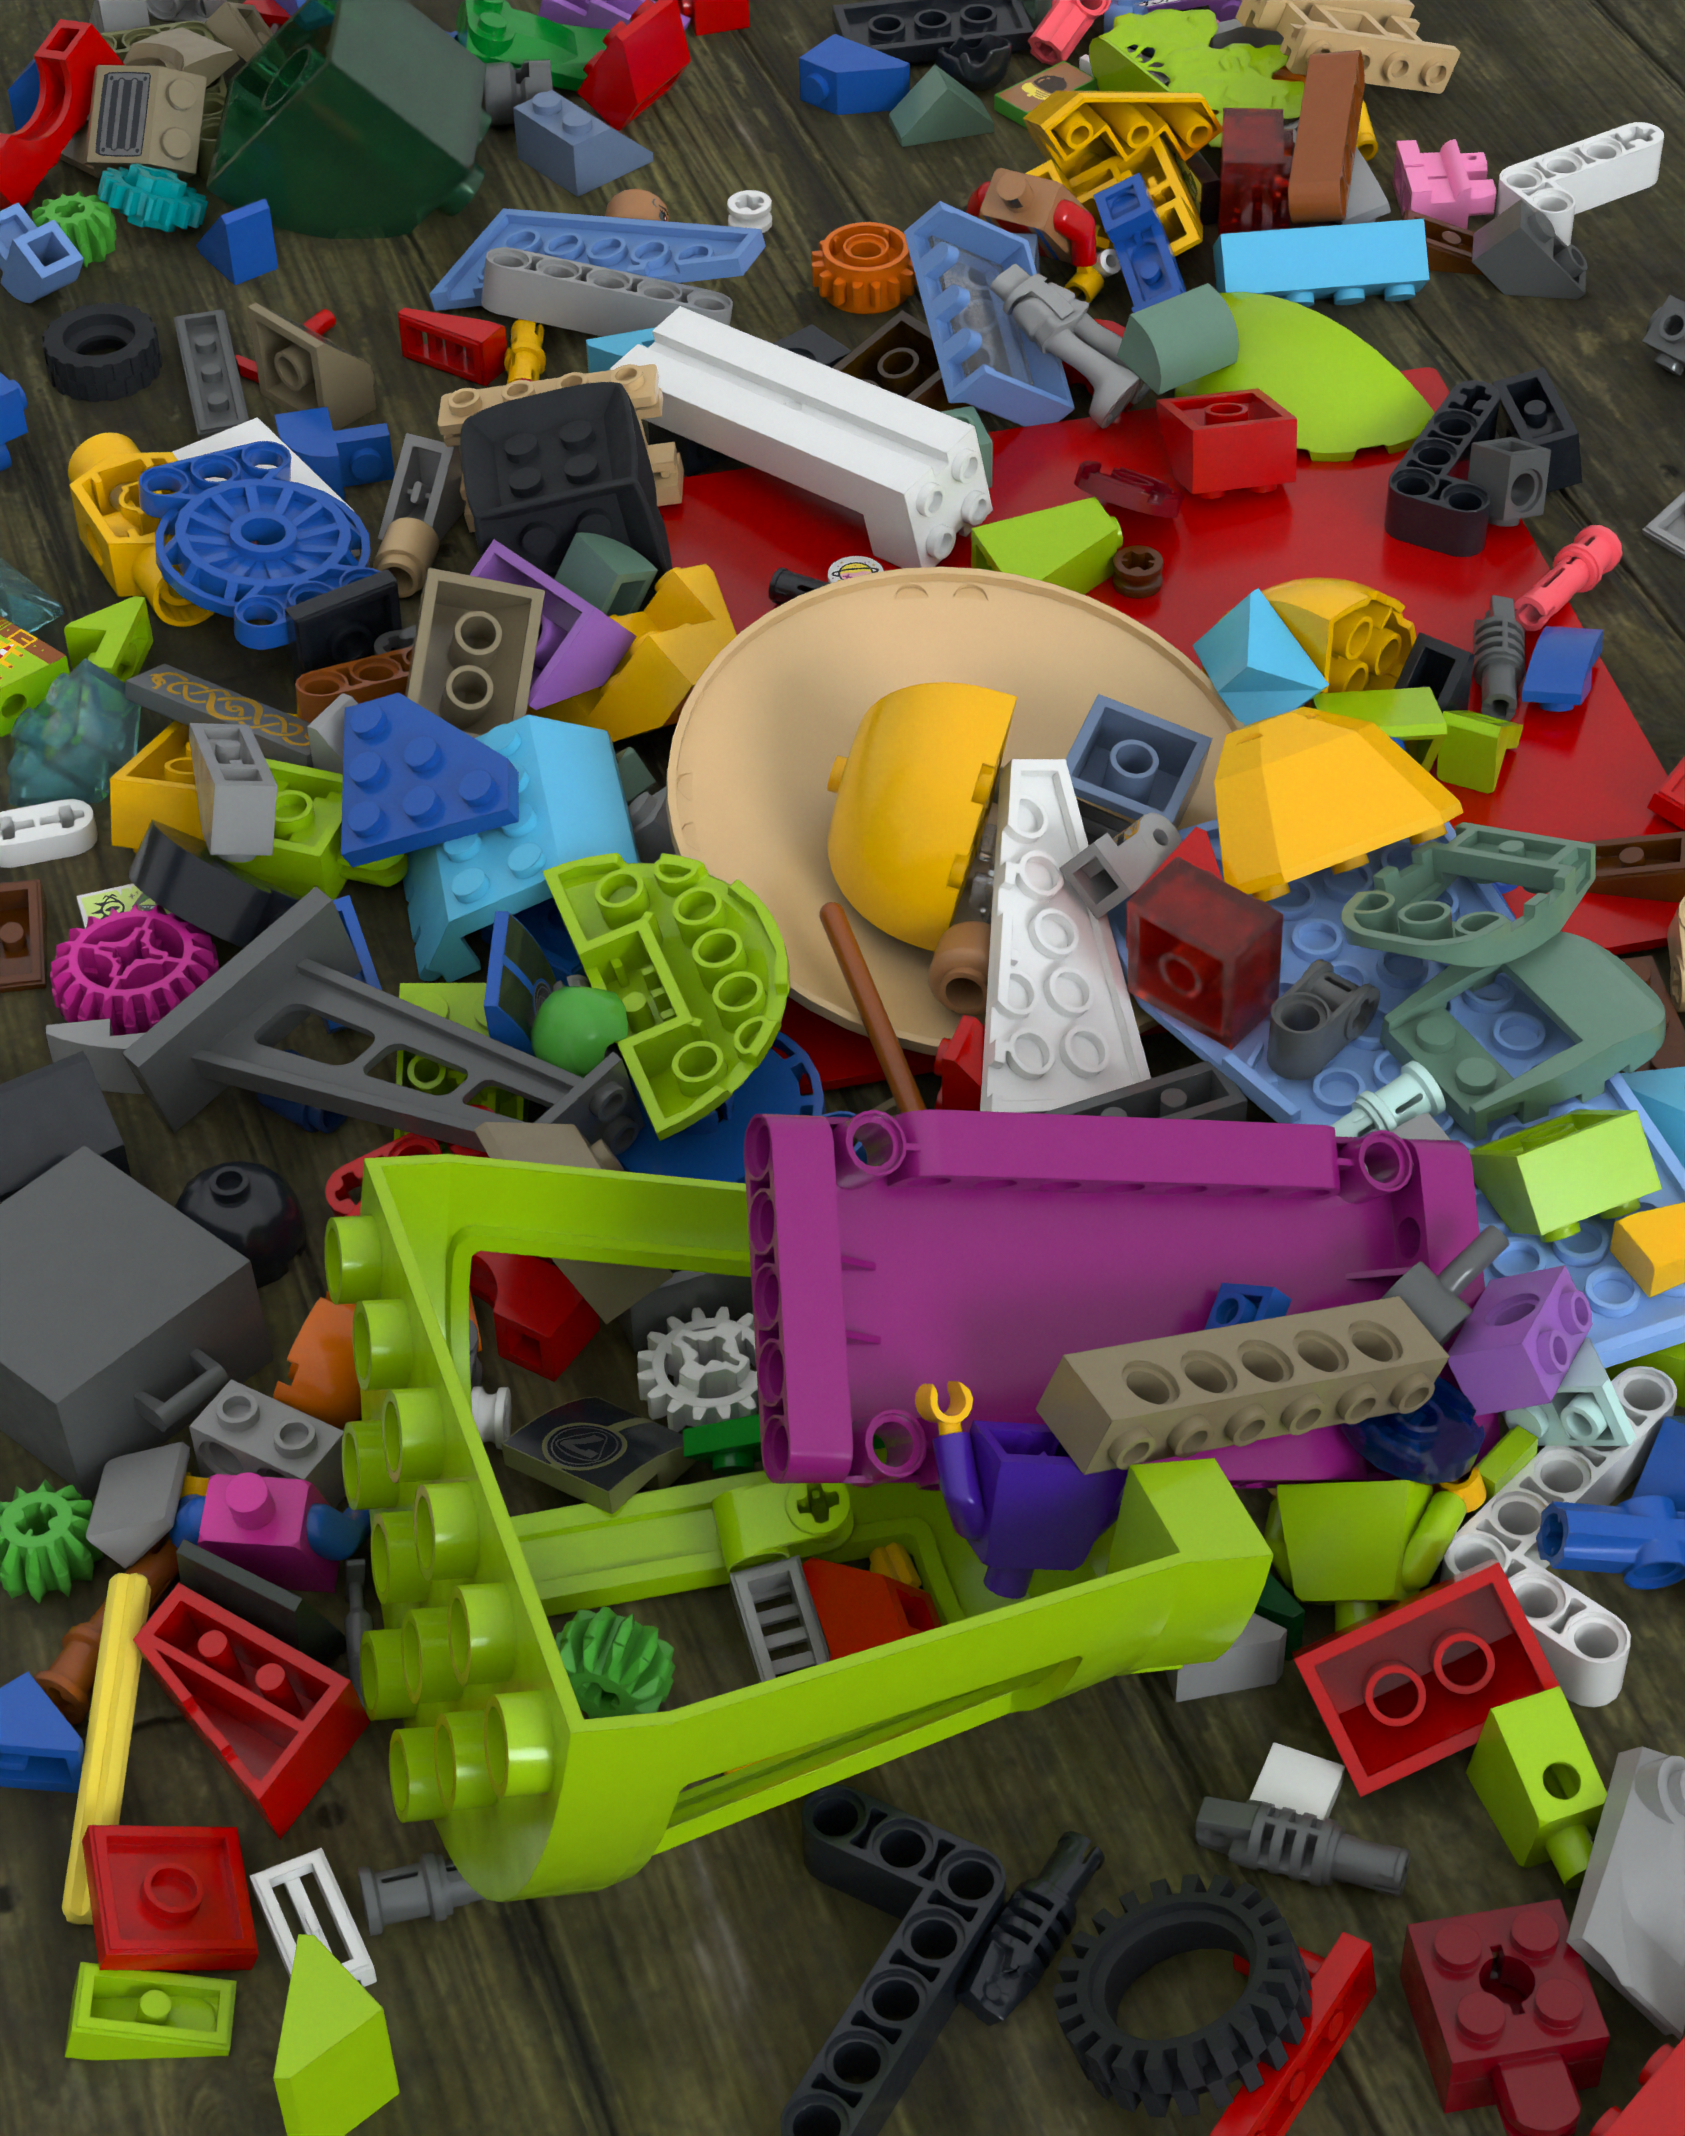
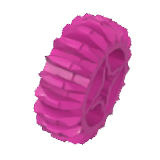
(130, 968)

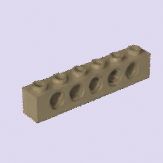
(1240, 1384)

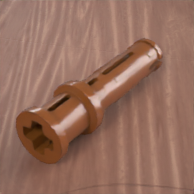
(72, 1674)

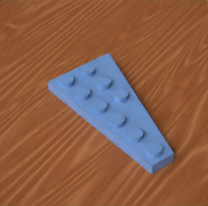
(635, 246)

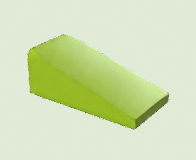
(148, 2015)

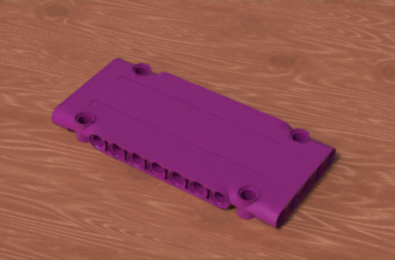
(1037, 1236)

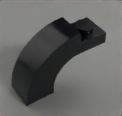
(204, 888)

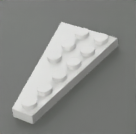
(1055, 980)

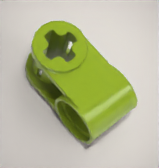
(777, 1522)

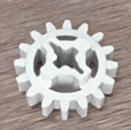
(708, 1368)

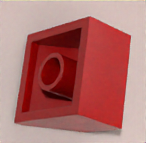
(1229, 442)

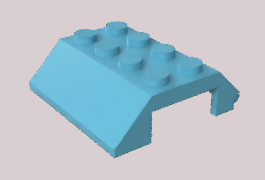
(567, 812)

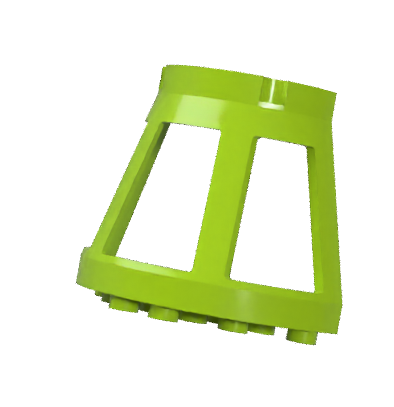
(467, 1658)

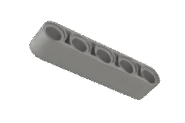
(587, 295)

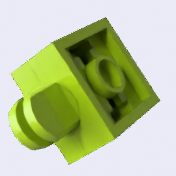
(310, 837)

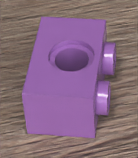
(1520, 1340)

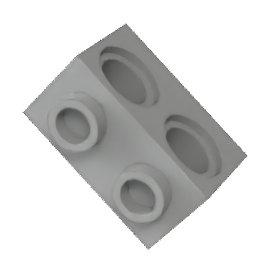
(266, 1437)

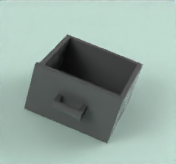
(114, 1318)

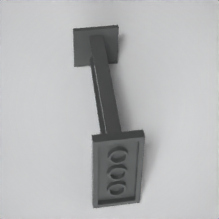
(308, 967)

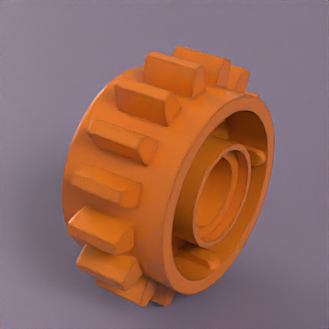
(864, 268)

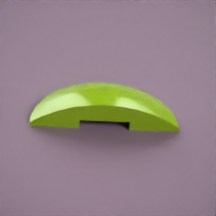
(1321, 375)
(692, 967)

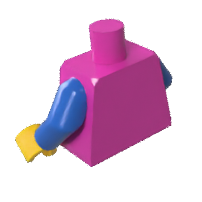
(270, 1528)

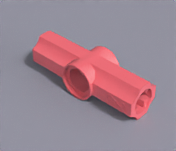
(1064, 28)

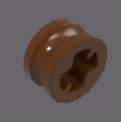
(1137, 571)

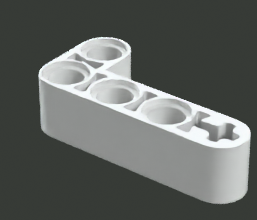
(1584, 174)

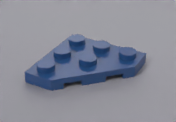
(417, 781)

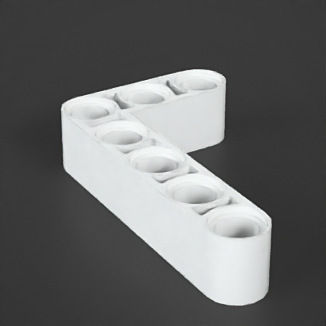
(1578, 1636)

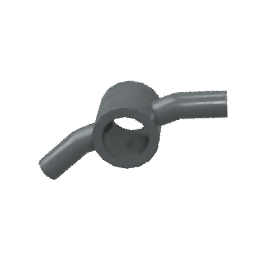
(1436, 1297)

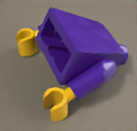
(1016, 1493)

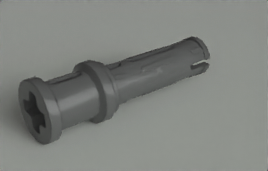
(413, 1892)

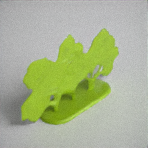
(1225, 77)

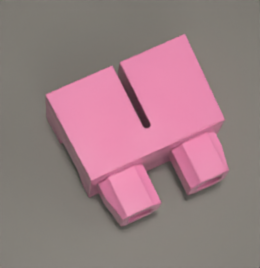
(1443, 183)

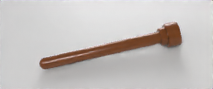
(871, 1008)

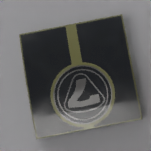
(597, 1452)

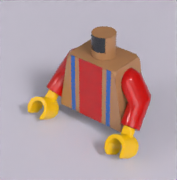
(1052, 212)

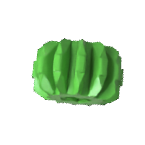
(84, 221)
(45, 1541)
(615, 1664)

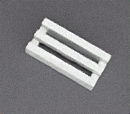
(289, 1873)

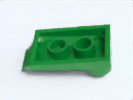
(505, 34)

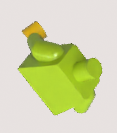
(1364, 1539)

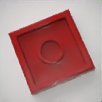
(169, 1898)

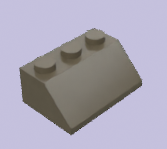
(474, 650)
(605, 1286)

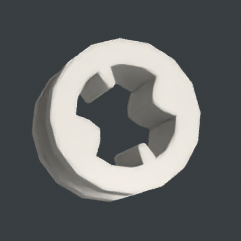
(750, 210)
(492, 1414)

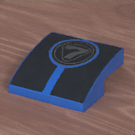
(516, 983)

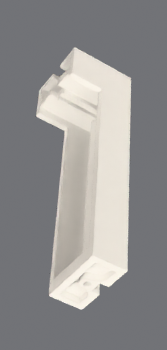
(823, 430)

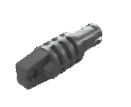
(1499, 658)
(1299, 1846)

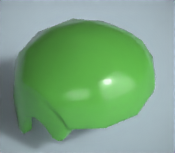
(578, 1027)

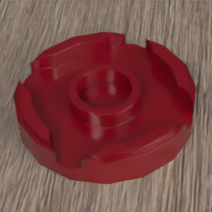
(1129, 490)

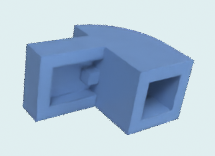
(34, 257)

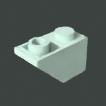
(1582, 1410)

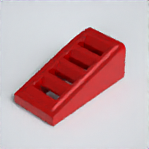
(483, 343)

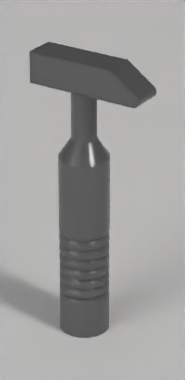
(357, 1620)

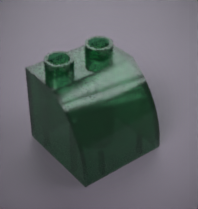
(353, 122)

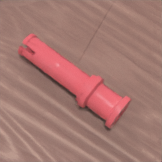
(1574, 570)

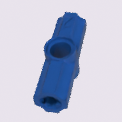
(1634, 1539)

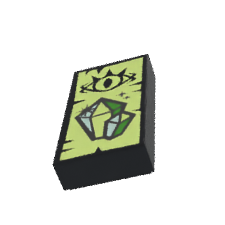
(1202, 184)

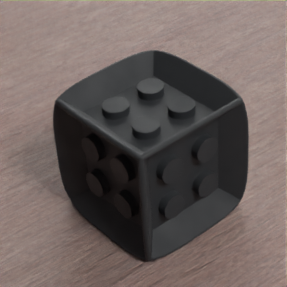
(562, 469)

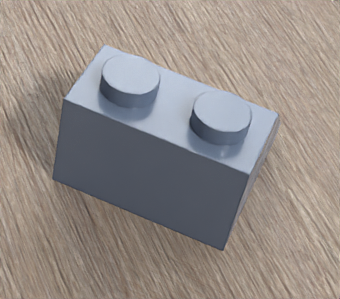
(573, 144)
(1136, 761)

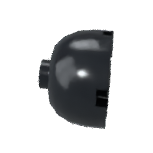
(250, 1212)

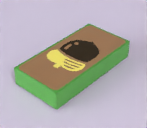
(1026, 95)

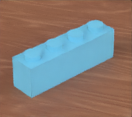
(1326, 262)

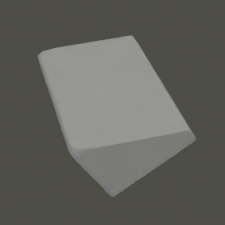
(137, 1501)

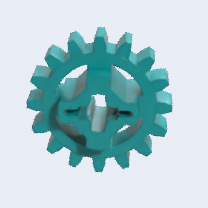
(152, 197)

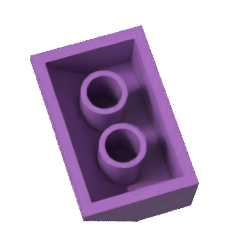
(575, 639)

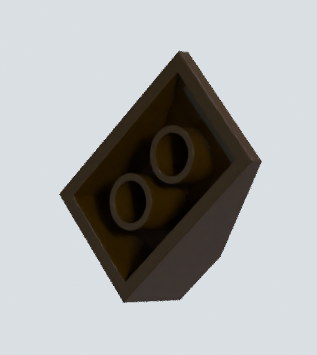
(901, 361)

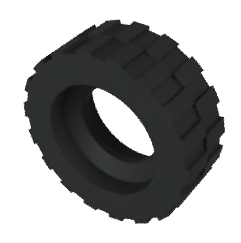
(102, 375)

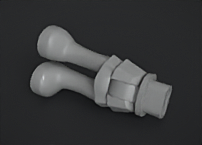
(1066, 330)

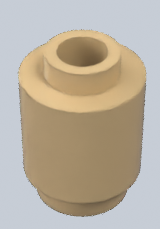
(407, 553)

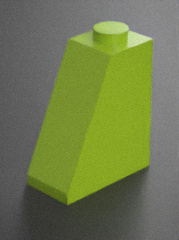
(1057, 545)

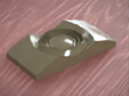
(171, 49)

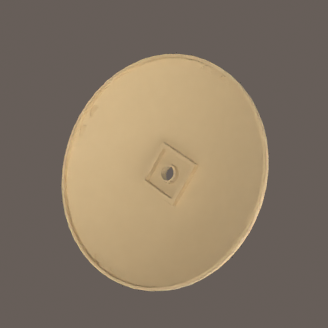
(790, 695)

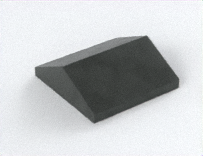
(259, 1602)

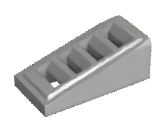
(768, 1583)

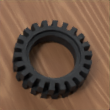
(1213, 2054)

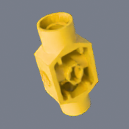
(116, 530)

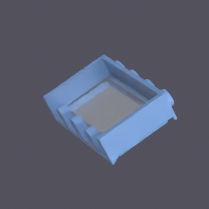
(976, 344)

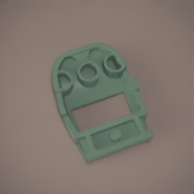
(1408, 921)
(1576, 984)

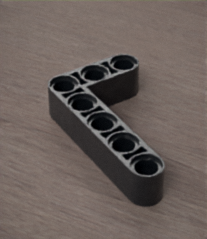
(901, 1979)

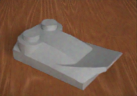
(1634, 1888)

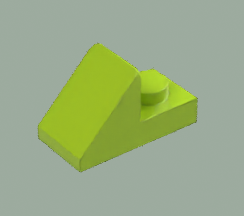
(112, 638)
(1475, 749)

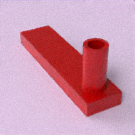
(1339, 1995)

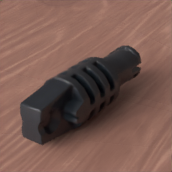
(1029, 1931)

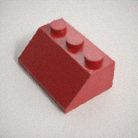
(1423, 1674)

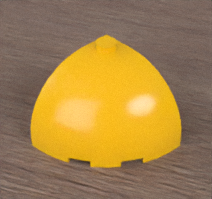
(1346, 630)
(916, 804)

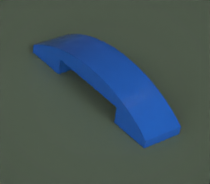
(1139, 242)

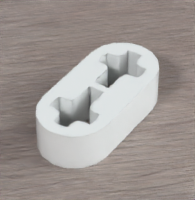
(44, 834)

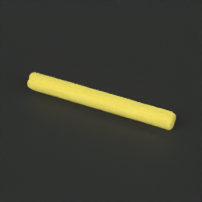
(108, 1730)

